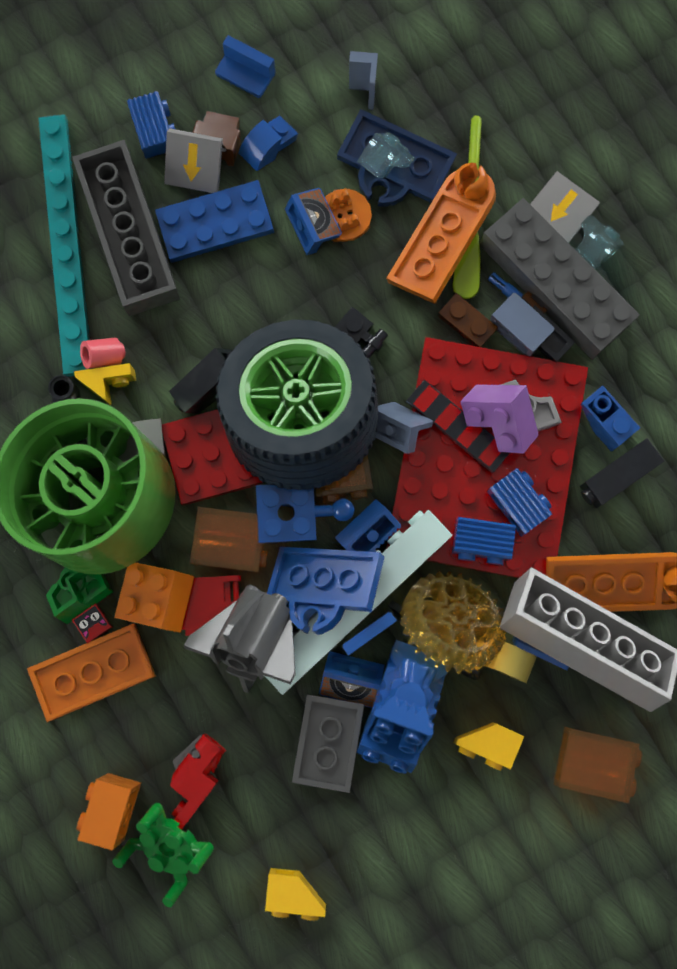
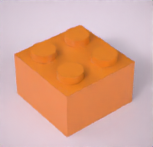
(154, 597)
(108, 811)

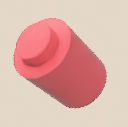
(102, 352)

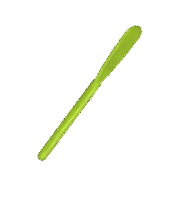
(467, 273)

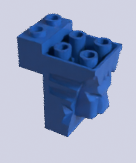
(403, 709)

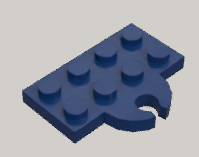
(325, 584)

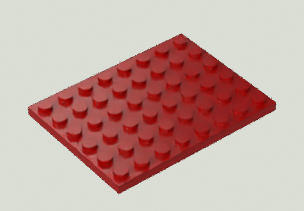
(456, 485)

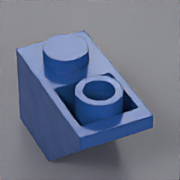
(608, 418)

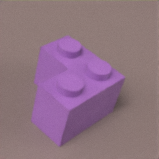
(506, 411)

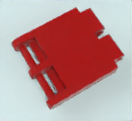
(208, 599)

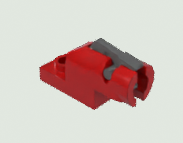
(193, 775)

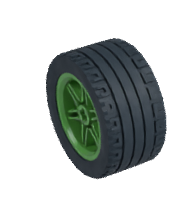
(295, 375)

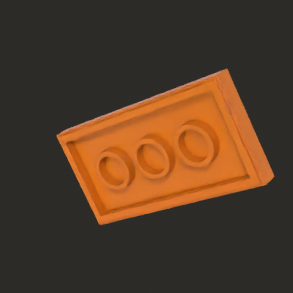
(91, 672)

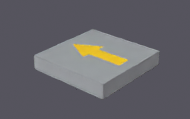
(193, 160)
(564, 205)

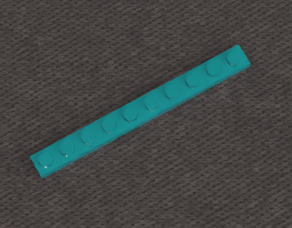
(64, 240)

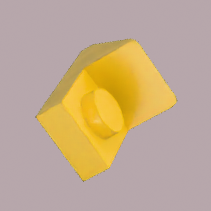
(100, 378)

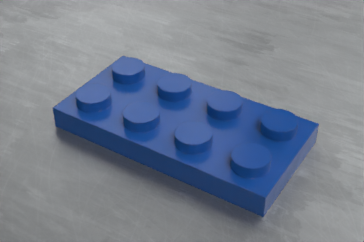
(214, 221)

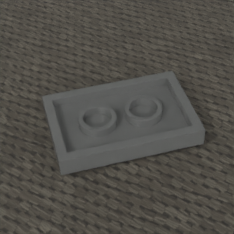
(328, 743)

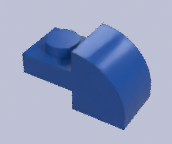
(266, 141)

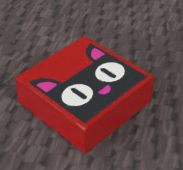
(92, 623)

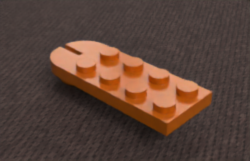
(444, 233)
(620, 580)

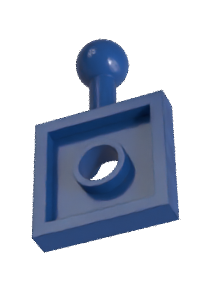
(303, 524)

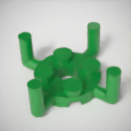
(167, 850)

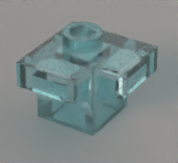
(384, 154)
(598, 242)

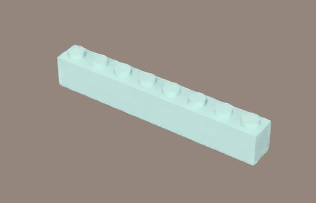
(401, 559)

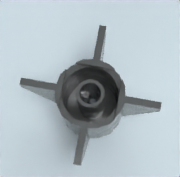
(250, 638)

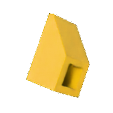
(491, 742)
(292, 894)

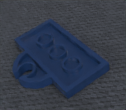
(420, 179)

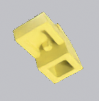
(512, 662)

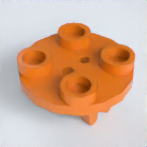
(352, 225)

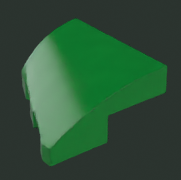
(76, 593)

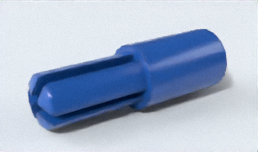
(507, 289)

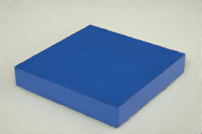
(369, 633)

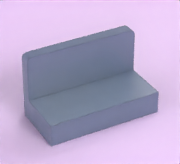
(363, 73)
(521, 325)
(400, 426)

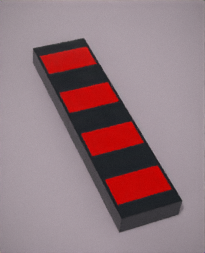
(451, 422)

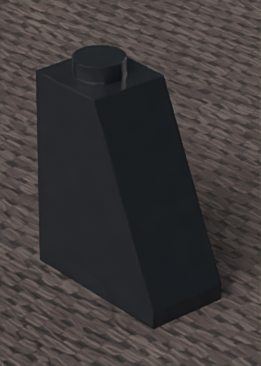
(198, 387)
(621, 473)

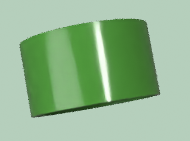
(46, 459)

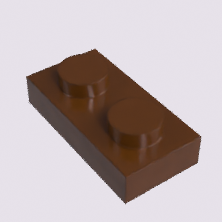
(467, 321)

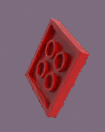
(204, 459)

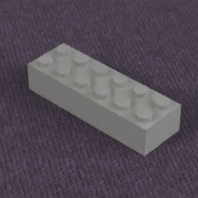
(591, 640)

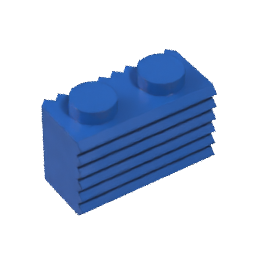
(150, 123)
(520, 501)
(369, 529)
(483, 540)

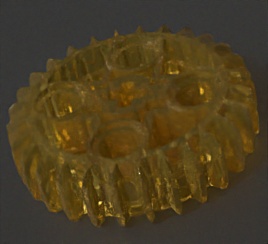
(453, 622)

